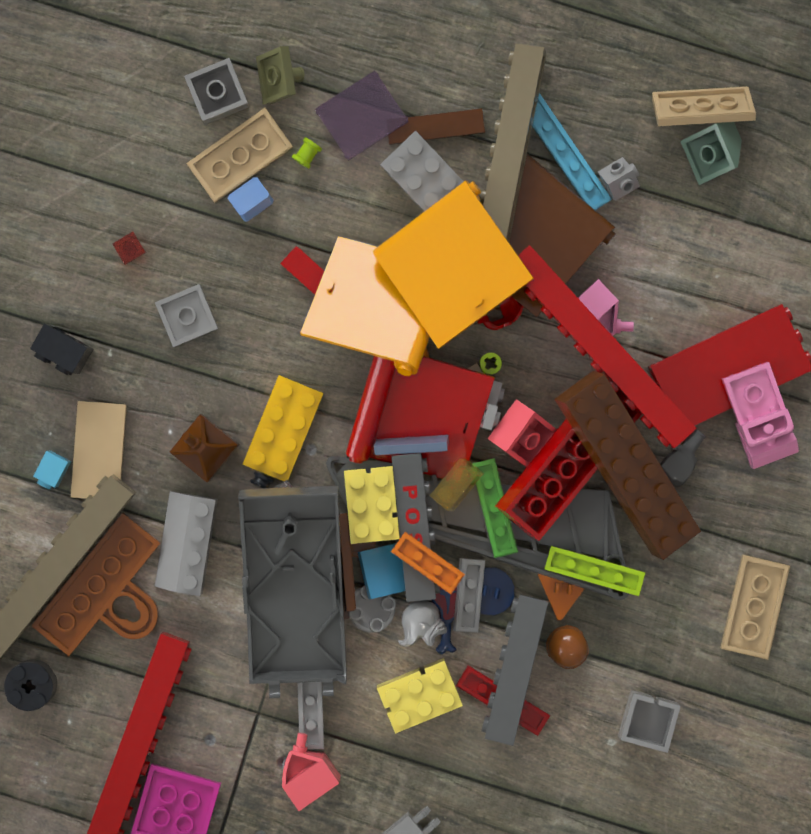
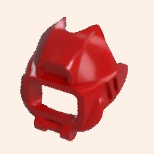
(510, 311)

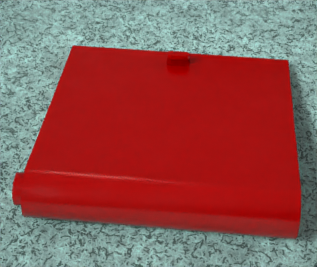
(428, 403)

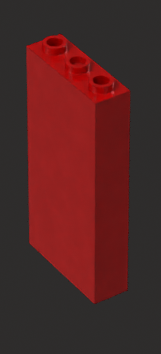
(696, 373)

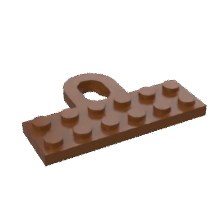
(97, 585)

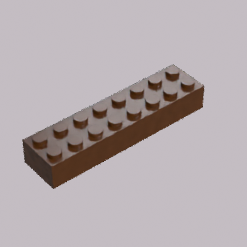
(627, 464)

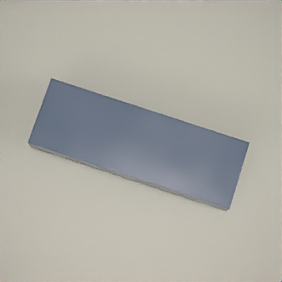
(411, 445)

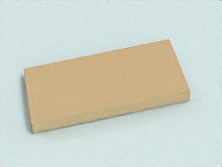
(703, 106)
(240, 155)
(97, 445)
(755, 607)

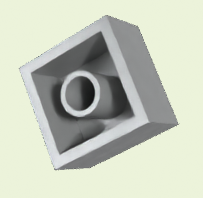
(216, 91)

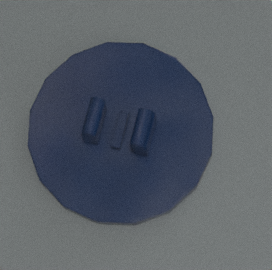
(496, 591)

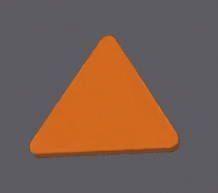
(560, 594)

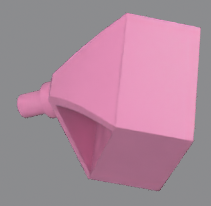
(604, 308)

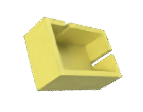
(371, 505)
(419, 697)

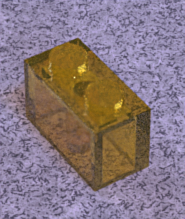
(456, 484)

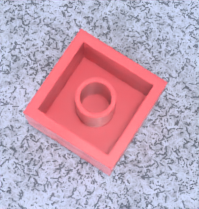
(521, 433)

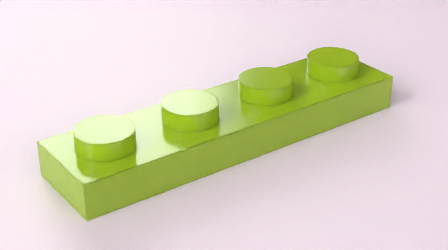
(595, 570)

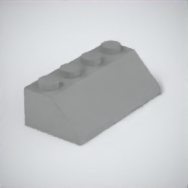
(186, 543)

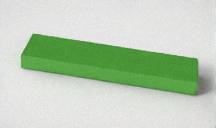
(497, 523)

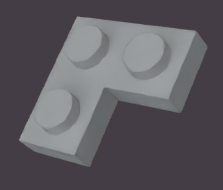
(491, 416)

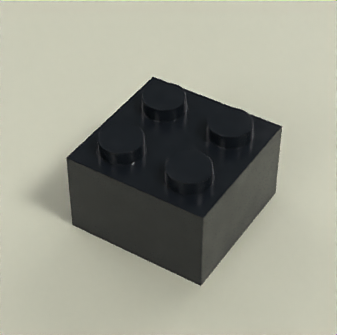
(62, 349)

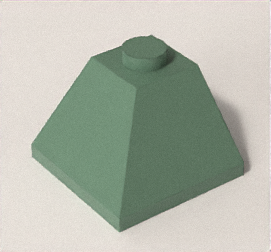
(713, 151)

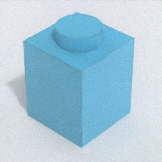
(51, 470)

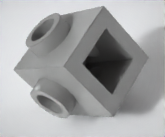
(619, 178)

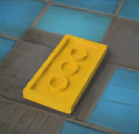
(283, 428)

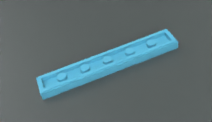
(568, 156)

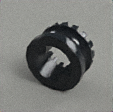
(262, 480)

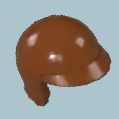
(567, 647)

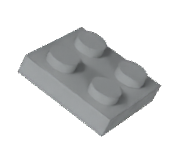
(186, 315)

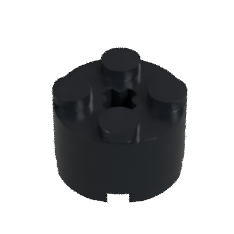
(19, 693)

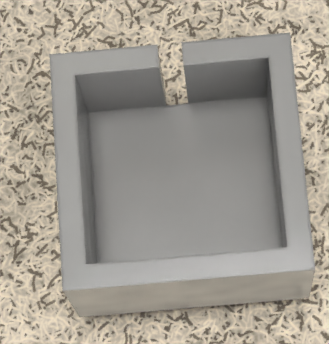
(649, 721)

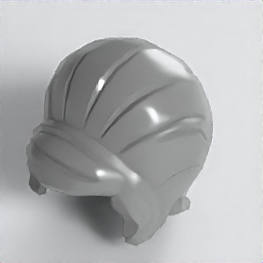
(422, 621)

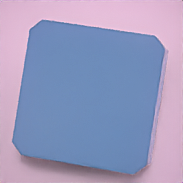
(250, 199)

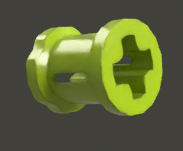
(307, 153)
(498, 363)

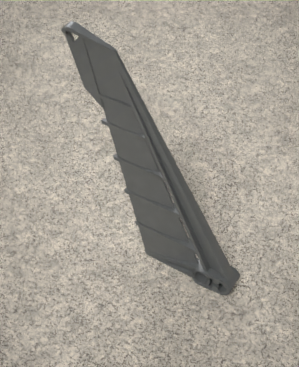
(583, 527)

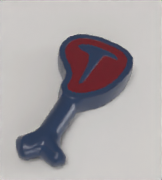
(446, 604)

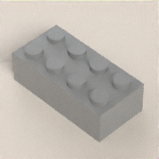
(420, 171)

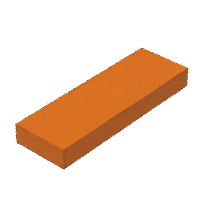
(428, 563)

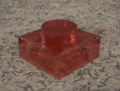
(129, 248)

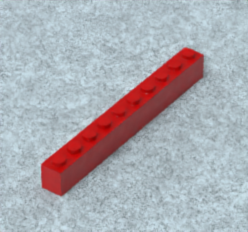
(605, 352)
(140, 735)

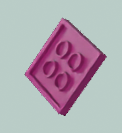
(175, 803)

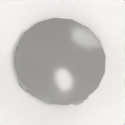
(372, 614)

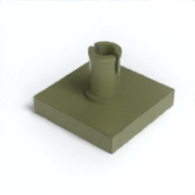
(277, 75)

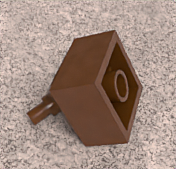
(204, 448)

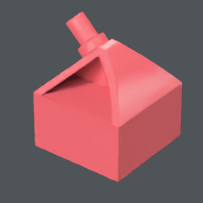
(307, 774)

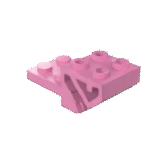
(761, 415)

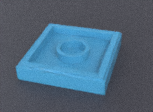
(382, 571)

